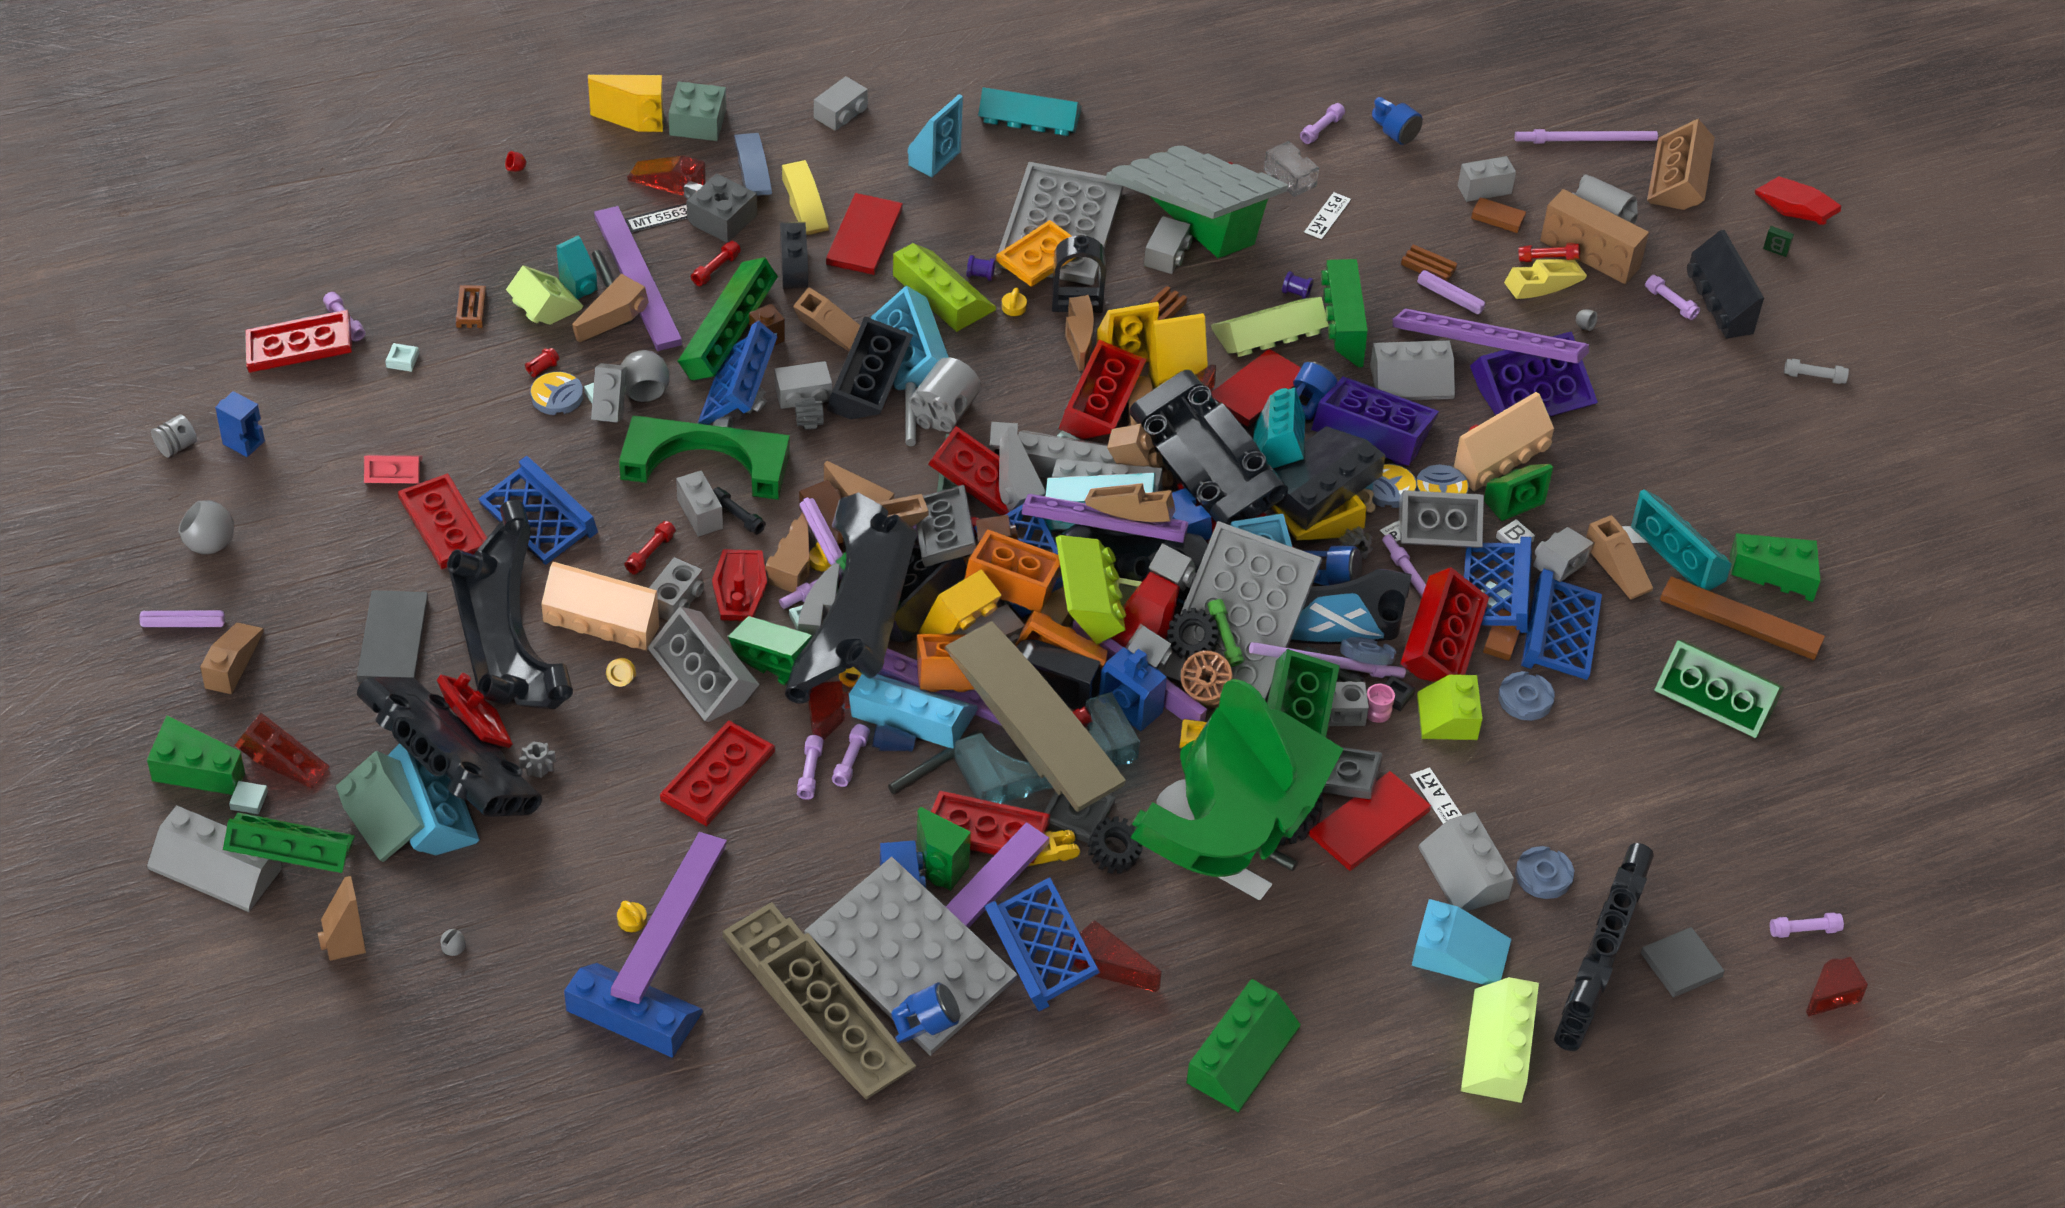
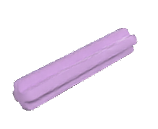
(1451, 292)
(821, 530)
(187, 618)

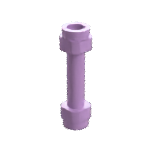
(1310, 133)
(334, 304)
(1687, 308)
(844, 772)
(807, 783)
(1830, 922)

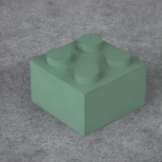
(697, 111)

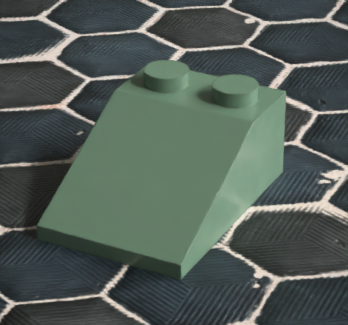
(381, 804)

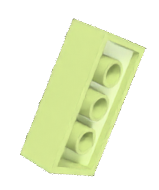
(1271, 325)
(1500, 1039)

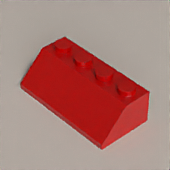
(1102, 391)
(1444, 627)

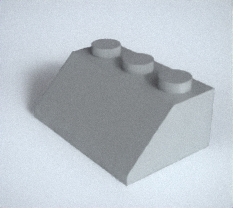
(1414, 369)
(1441, 519)
(1467, 863)

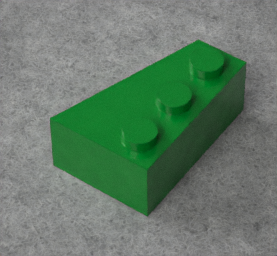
(1777, 561)
(194, 759)

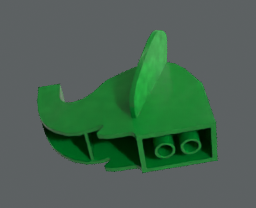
(1246, 783)

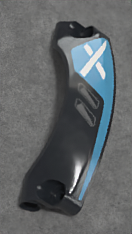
(1357, 608)

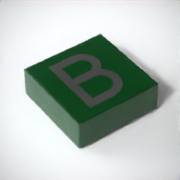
(1778, 241)

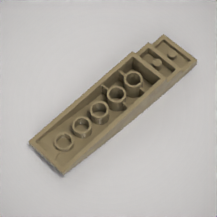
(1035, 717)
(818, 999)

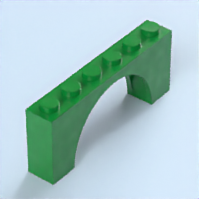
(654, 440)

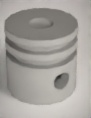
(174, 435)

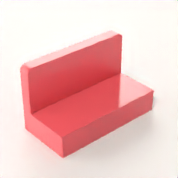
(392, 468)

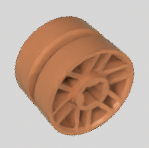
(1204, 665)

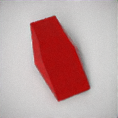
(1798, 200)
(739, 583)
(1151, 606)
(474, 709)

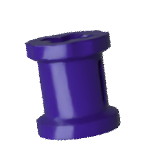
(980, 267)
(1297, 285)

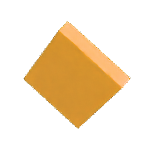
(1033, 255)

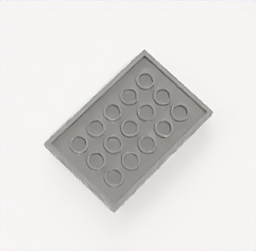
(1072, 200)
(1263, 595)
(902, 940)

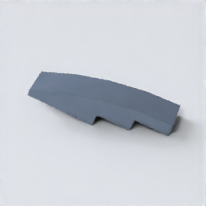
(753, 163)

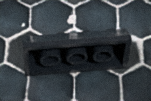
(1726, 286)
(869, 370)

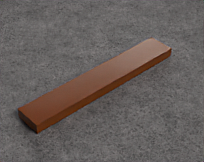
(1742, 618)

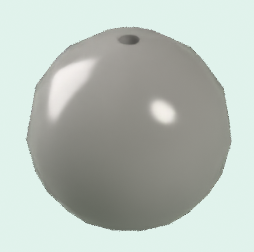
(645, 375)
(206, 527)

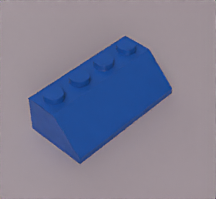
(656, 1022)

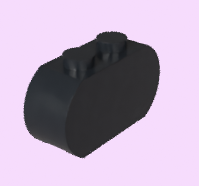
(794, 255)

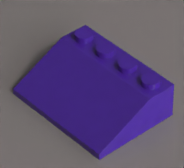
(1512, 376)
(1383, 419)

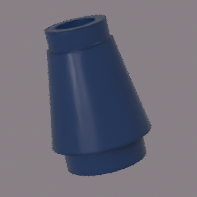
(892, 739)

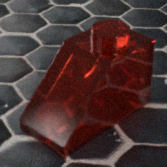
(827, 707)
(1837, 986)

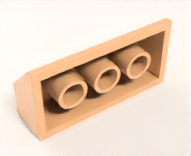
(1504, 441)
(600, 606)

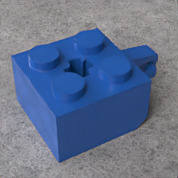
(1135, 686)

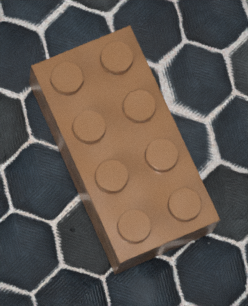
(1604, 238)

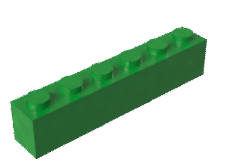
(727, 319)

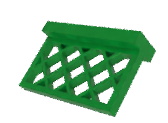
(288, 842)

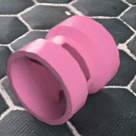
(1380, 702)

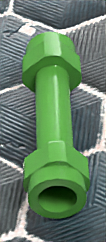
(1218, 611)

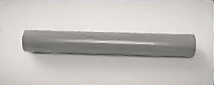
(910, 418)

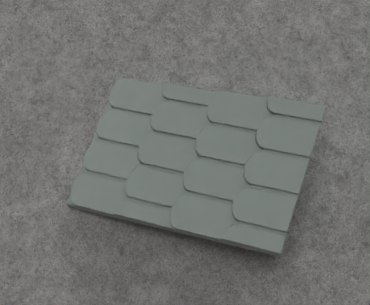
(1214, 197)

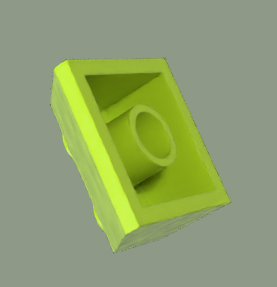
(1450, 708)

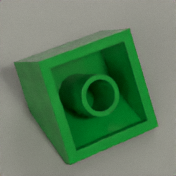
(1518, 490)
(943, 849)

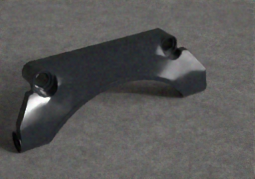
(866, 602)
(490, 615)

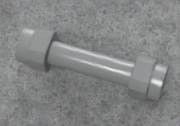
(1794, 367)

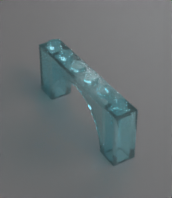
(1002, 778)

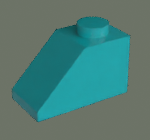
(576, 268)

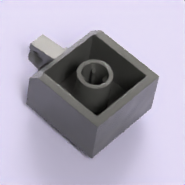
(720, 206)

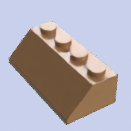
(1681, 167)

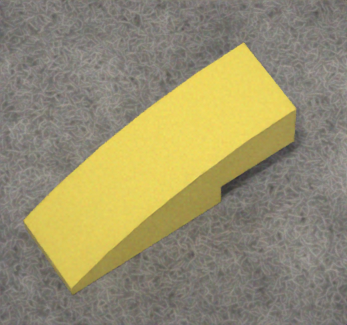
(804, 196)
(1544, 277)

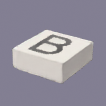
(1512, 532)

